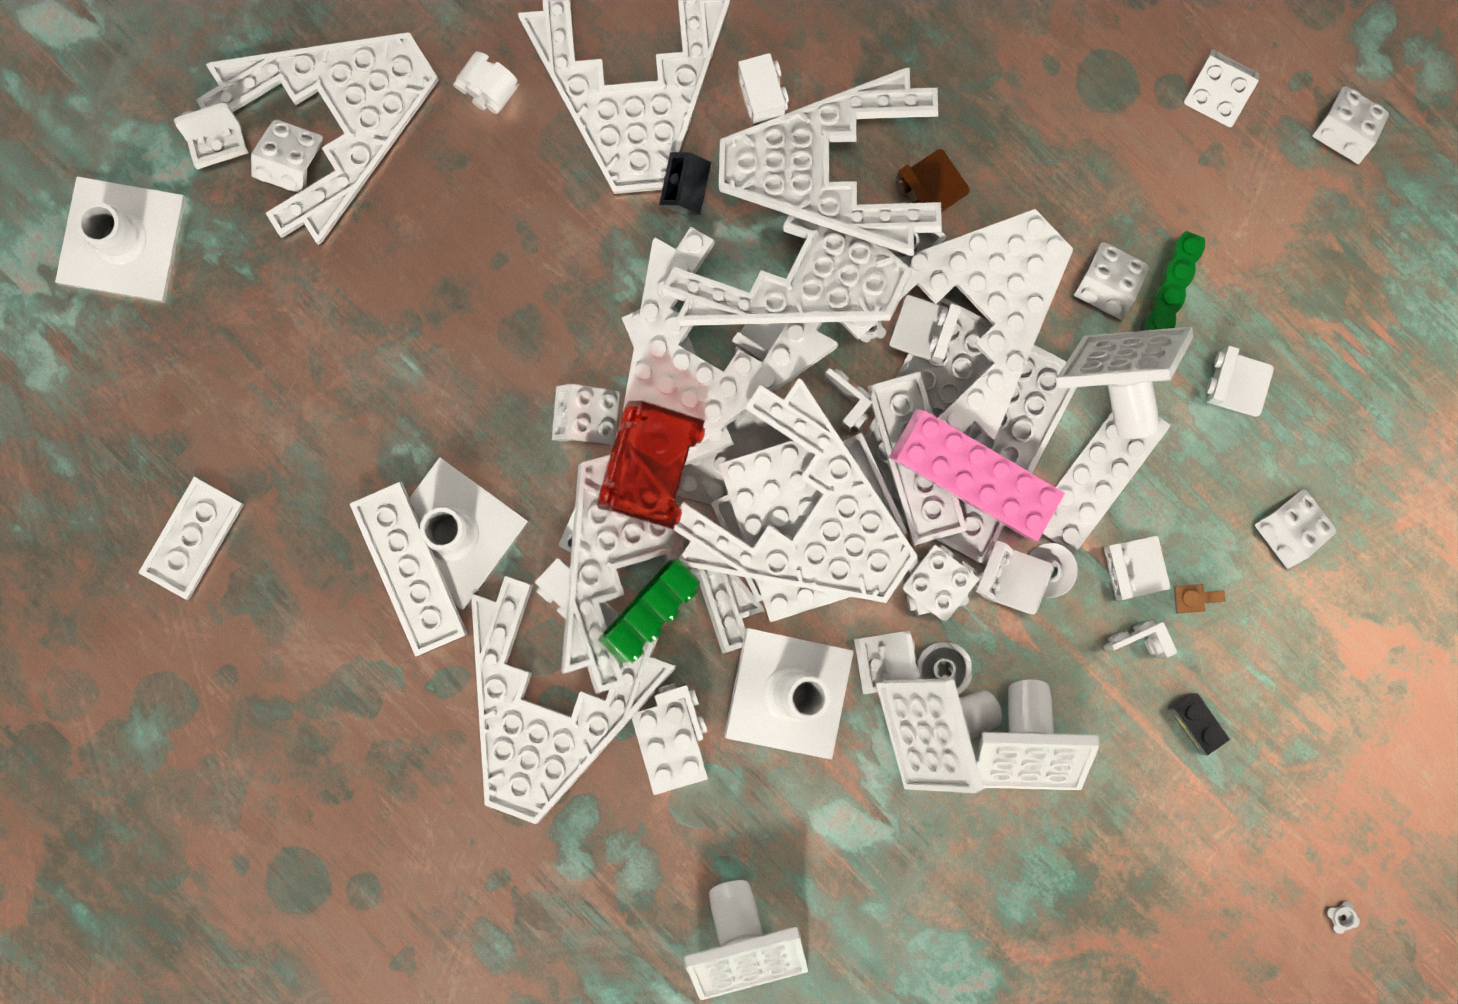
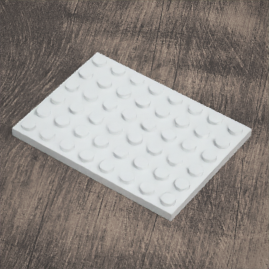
(1022, 434)

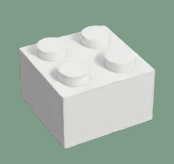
(761, 88)

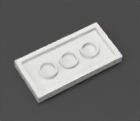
(191, 538)

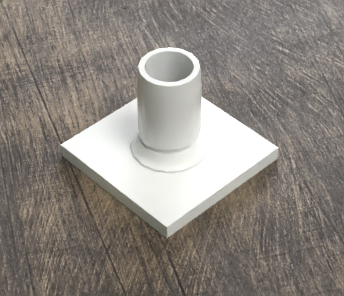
(120, 239)
(1128, 366)
(463, 528)
(788, 694)
(935, 731)
(1031, 751)
(744, 953)

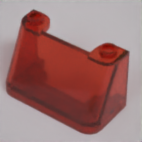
(649, 463)

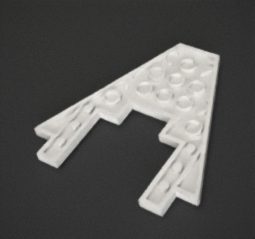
(370, 90)
(630, 123)
(787, 163)
(1011, 279)
(830, 282)
(684, 382)
(611, 542)
(845, 542)
(528, 749)

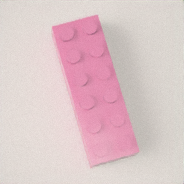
(976, 475)

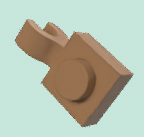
(1193, 598)

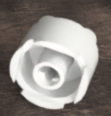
(486, 82)
(941, 653)

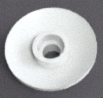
(1066, 568)

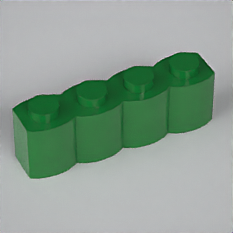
(1173, 281)
(649, 611)

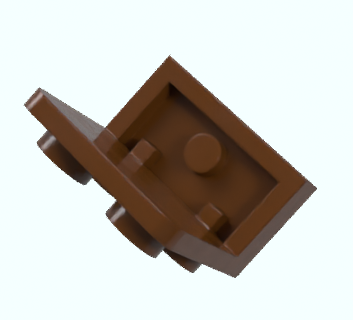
(933, 181)

